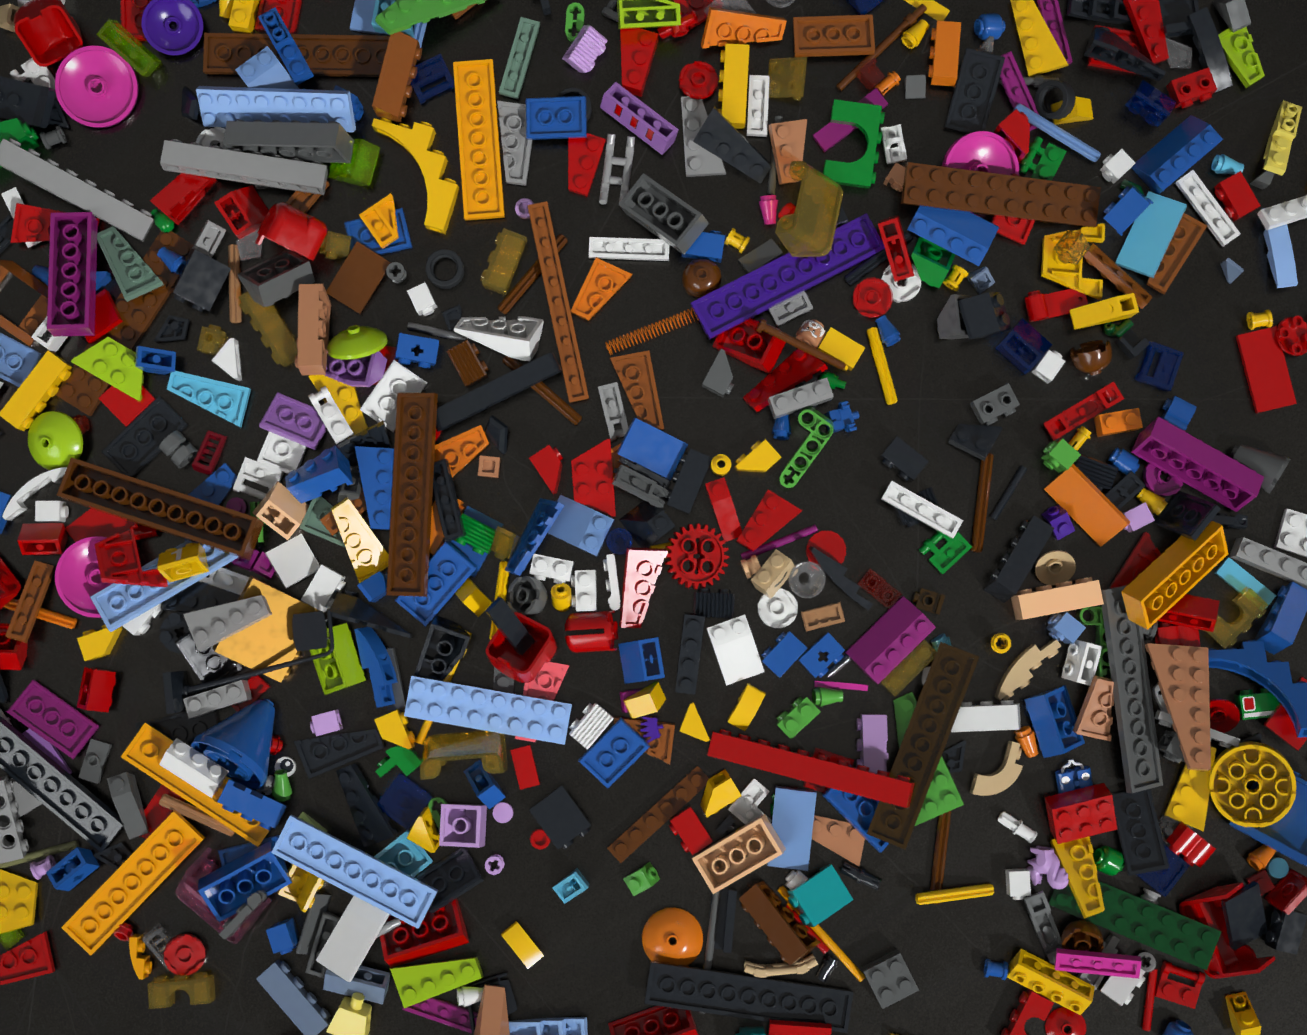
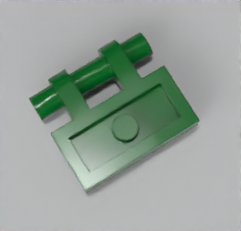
(1048, 164)
(948, 553)

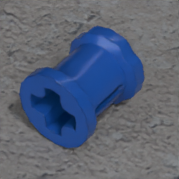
(995, 969)

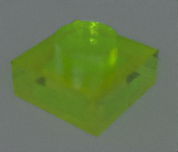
(11, 938)

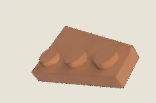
(787, 146)
(1095, 713)
(838, 837)

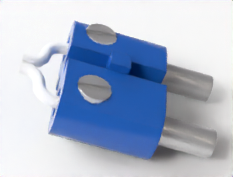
(1074, 778)

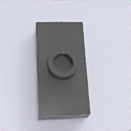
(95, 760)

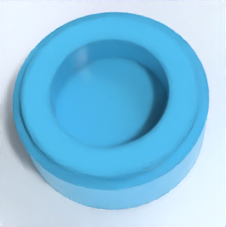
(1277, 867)

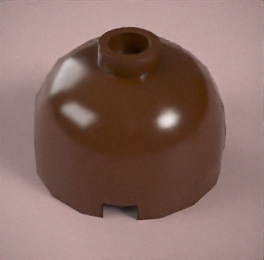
(701, 277)
(1092, 356)
(1082, 936)

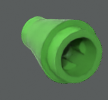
(826, 696)
(281, 786)

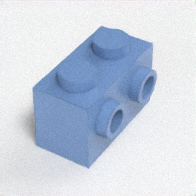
(1064, 627)

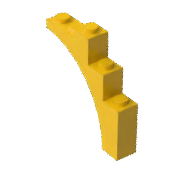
(418, 142)

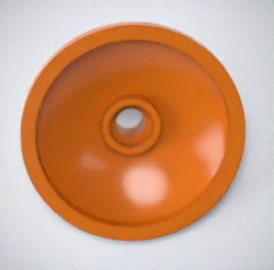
(677, 924)

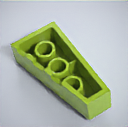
(428, 980)

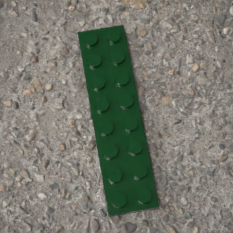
(1147, 924)

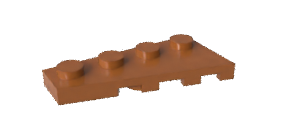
(1180, 247)
(639, 383)

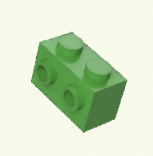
(1059, 455)
(798, 717)

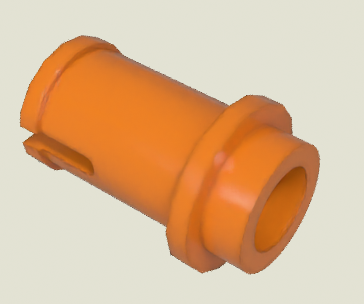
(889, 82)

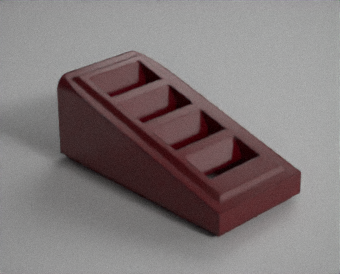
(208, 470)

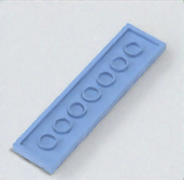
(270, 104)
(124, 602)
(488, 710)
(354, 871)

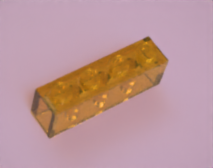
(273, 329)

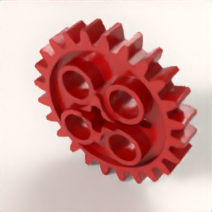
(678, 555)

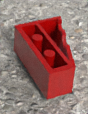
(636, 58)
(182, 195)

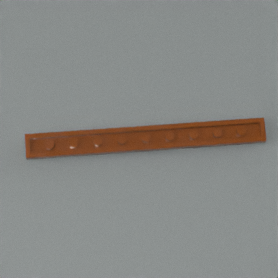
(558, 302)

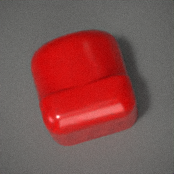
(47, 31)
(293, 230)
(526, 666)

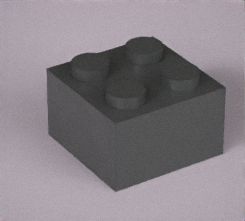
(890, 978)

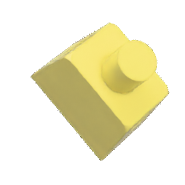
(351, 1017)

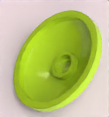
(356, 342)
(63, 438)

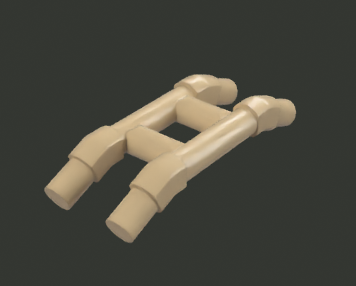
(763, 970)

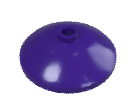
(170, 41)

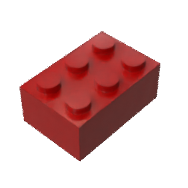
(1081, 813)

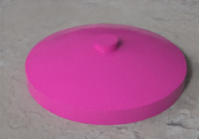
(96, 86)
(983, 153)
(79, 576)

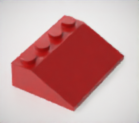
(436, 934)

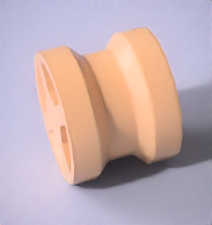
(750, 566)

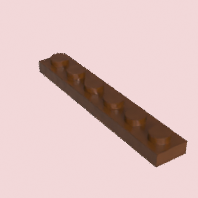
(658, 814)

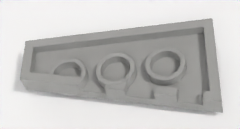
(697, 159)

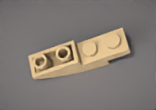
(1018, 672)

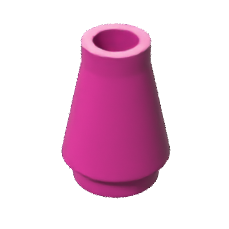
(768, 207)

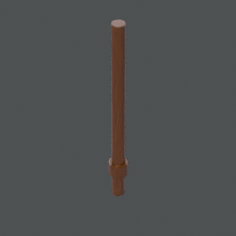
(908, 21)

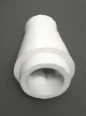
(469, 995)

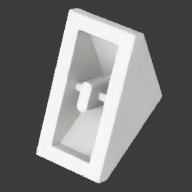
(229, 359)

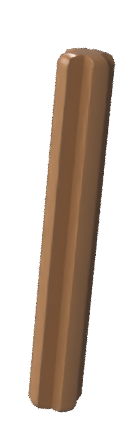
(234, 284)
(194, 814)

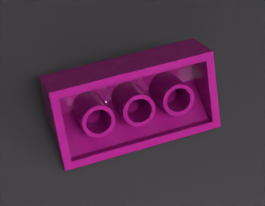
(890, 639)

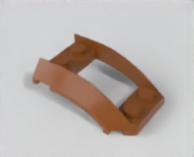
(38, 311)

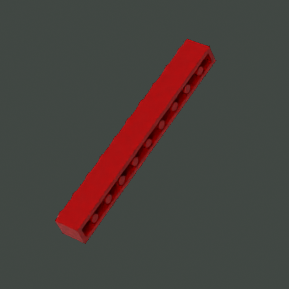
(811, 769)

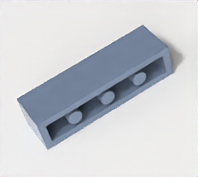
(294, 999)

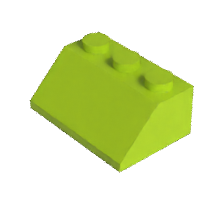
(342, 666)

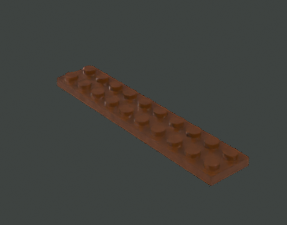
(323, 53)
(1000, 195)
(84, 388)
(412, 494)

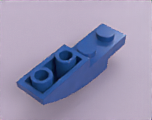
(285, 46)
(381, 670)

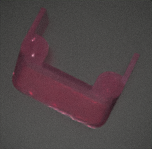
(188, 893)

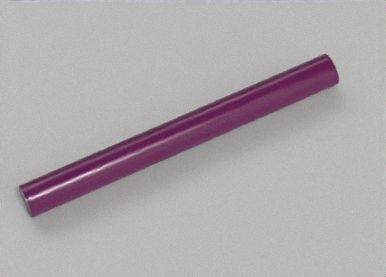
(780, 542)

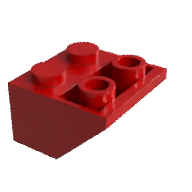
(242, 210)

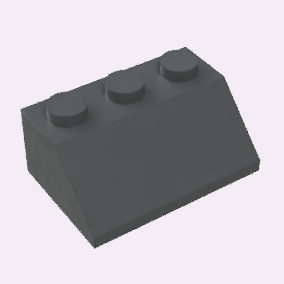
(276, 277)

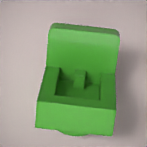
(642, 879)

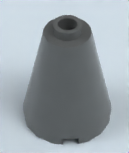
(1263, 462)

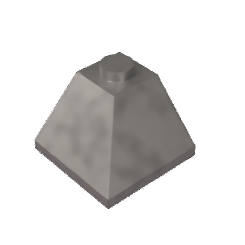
(950, 319)

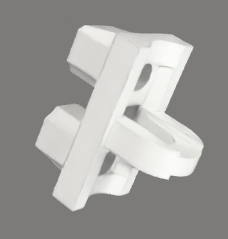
(890, 136)

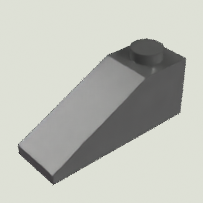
(128, 804)

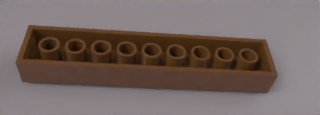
(160, 508)

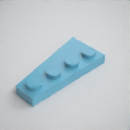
(218, 397)

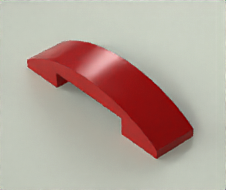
(1083, 411)

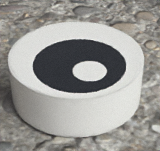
(287, 764)

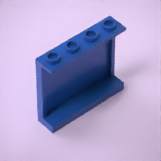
(1288, 834)

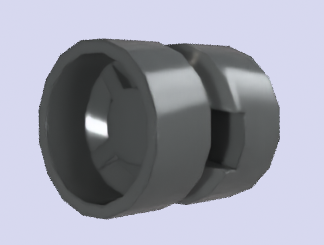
(176, 447)

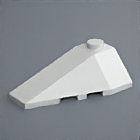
(510, 337)

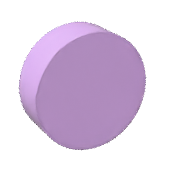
(522, 209)
(503, 812)

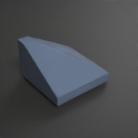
(1231, 270)
(980, 279)

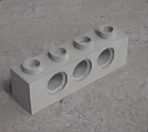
(11, 850)

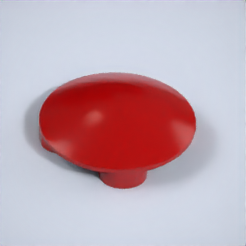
(1292, 335)

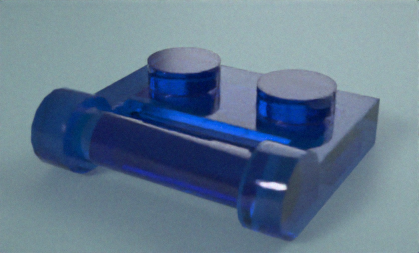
(428, 72)
(1166, 367)

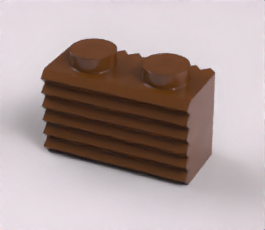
(467, 363)

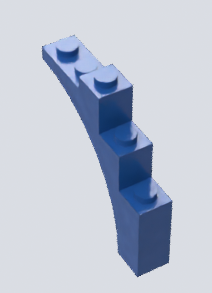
(1274, 676)

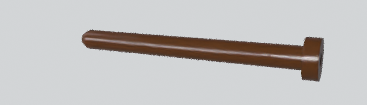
(763, 326)

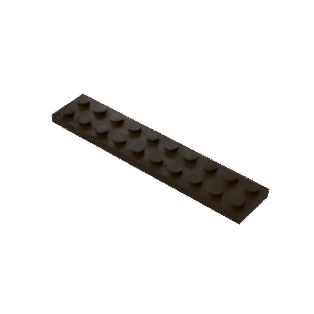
(925, 741)

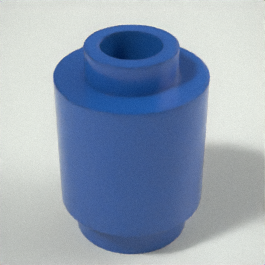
(1124, 461)

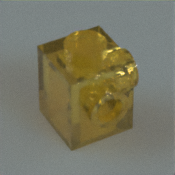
(335, 245)
(1072, 247)
(211, 340)

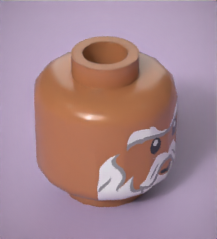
(811, 332)

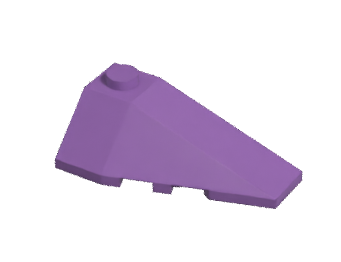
(357, 372)

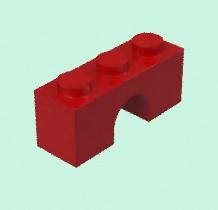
(1030, 1006)

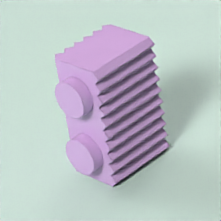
(585, 49)

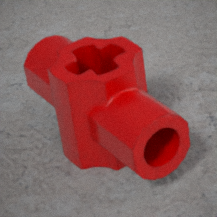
(687, 19)

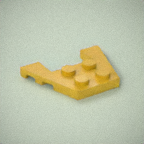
(1071, 274)
(16, 902)

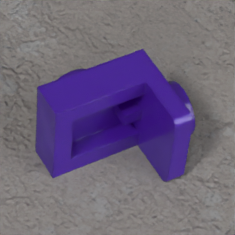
(1060, 520)

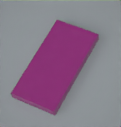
(52, 719)

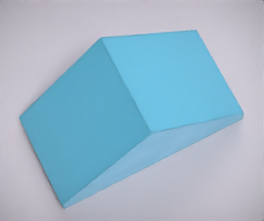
(571, 886)

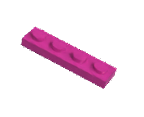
(1097, 963)

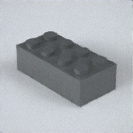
(663, 214)

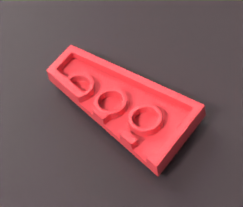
(545, 684)

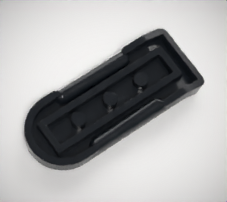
(26, 102)

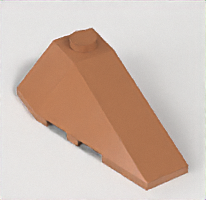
(492, 1012)

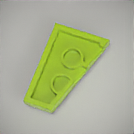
(1241, 55)

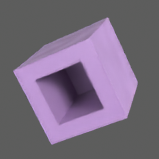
(1139, 517)
(326, 722)

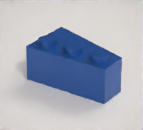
(318, 475)
(1284, 618)
(251, 804)

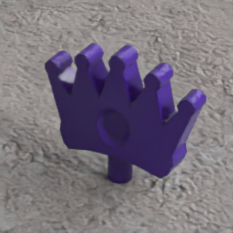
(652, 728)

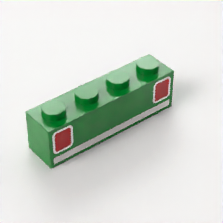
(1255, 705)

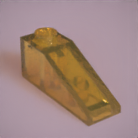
(504, 543)

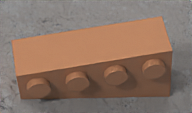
(313, 329)

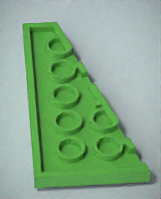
(405, 13)
(942, 793)

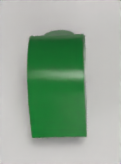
(404, 758)

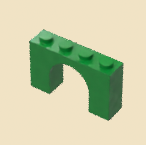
(867, 119)

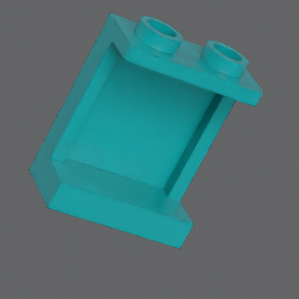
(819, 896)

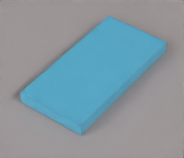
(1151, 235)

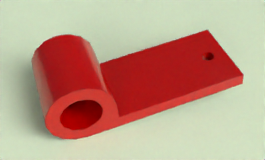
(1053, 304)

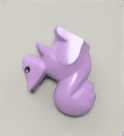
(1047, 863)

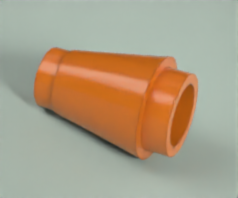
(1026, 738)
(1260, 857)

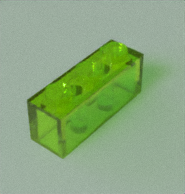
(128, 47)

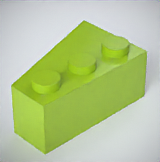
(647, 13)

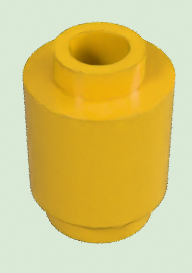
(720, 471)
(561, 597)

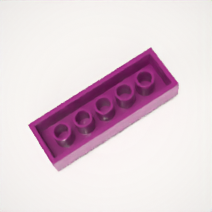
(72, 274)
(1197, 464)

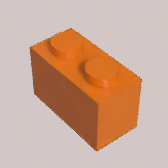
(1118, 422)

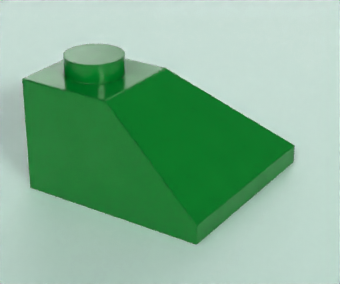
(931, 262)

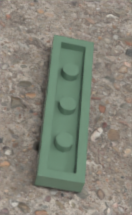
(519, 58)

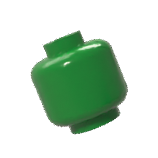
(1108, 860)

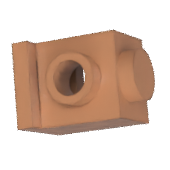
(896, 177)

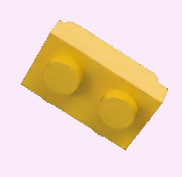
(302, 887)

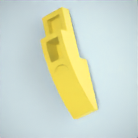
(1281, 138)

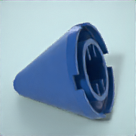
(241, 743)

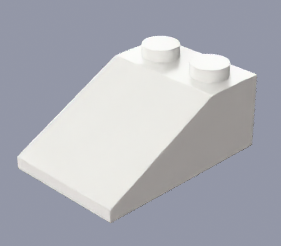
(735, 649)

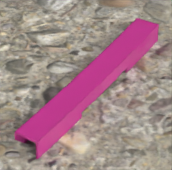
(840, 685)

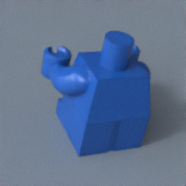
(842, 418)

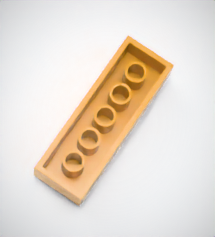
(1173, 575)

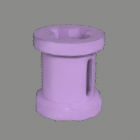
(488, 866)
(40, 868)

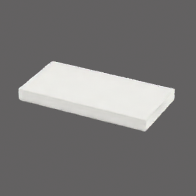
(352, 938)

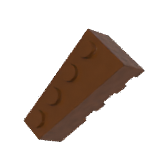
(777, 923)

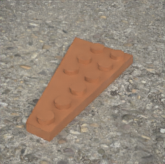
(1185, 690)

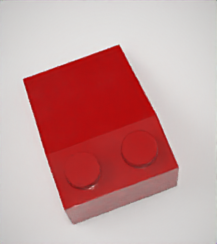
(750, 346)

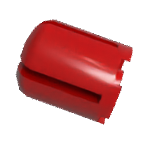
(592, 642)

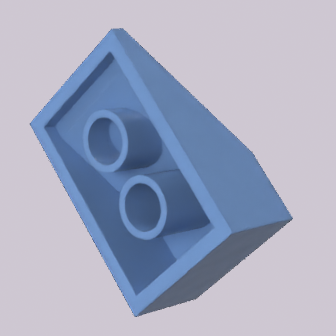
(265, 72)
(581, 526)

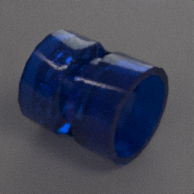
(618, 541)

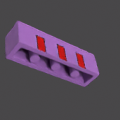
(639, 118)

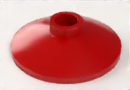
(1227, 718)
(1064, 1017)

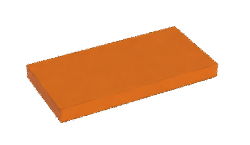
(1087, 505)

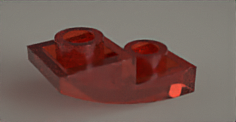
(879, 589)

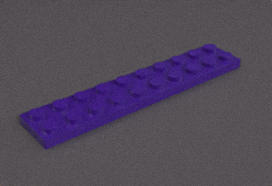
(785, 278)

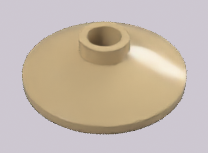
(1058, 573)

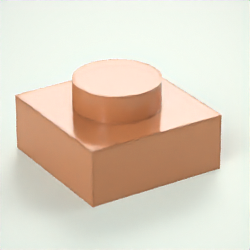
(489, 466)

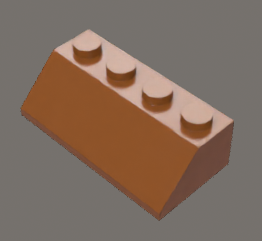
(396, 77)

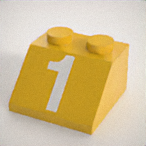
(183, 562)

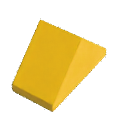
(1081, 111)
(473, 597)
(645, 701)
(693, 725)
(425, 832)

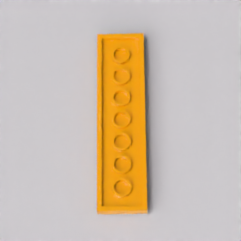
(478, 139)
(146, 754)
(133, 882)

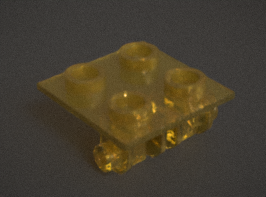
(787, 77)

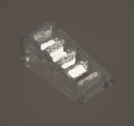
(152, 945)

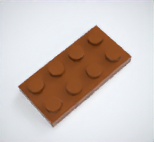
(833, 35)

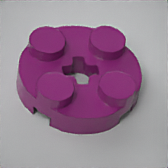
(1157, 485)

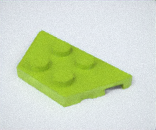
(114, 365)

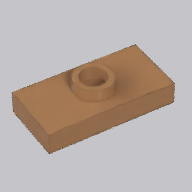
(822, 616)

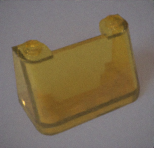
(816, 214)
(463, 745)

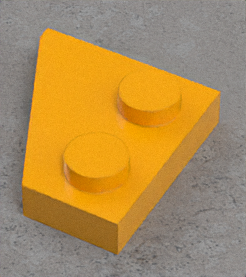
(382, 221)

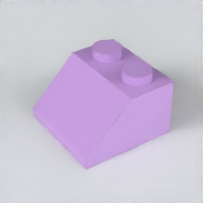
(463, 825)

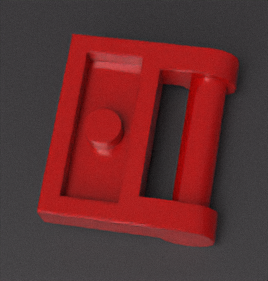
(1178, 991)

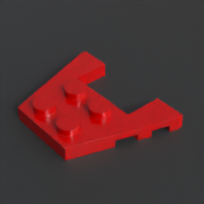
(120, 559)

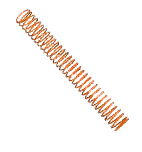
(649, 332)

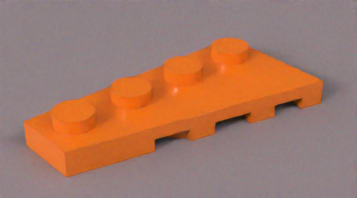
(739, 27)

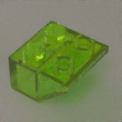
(361, 167)

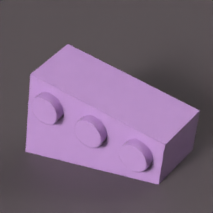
(872, 741)

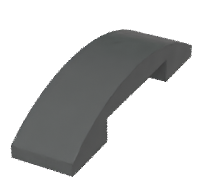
(1044, 924)

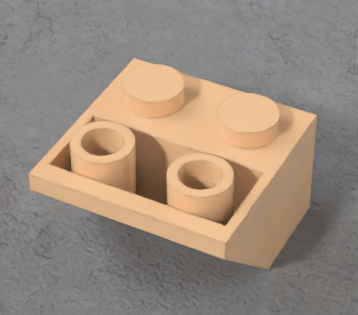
(281, 510)

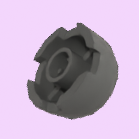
(527, 596)

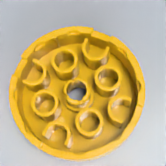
(1258, 763)

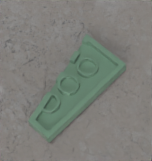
(128, 268)

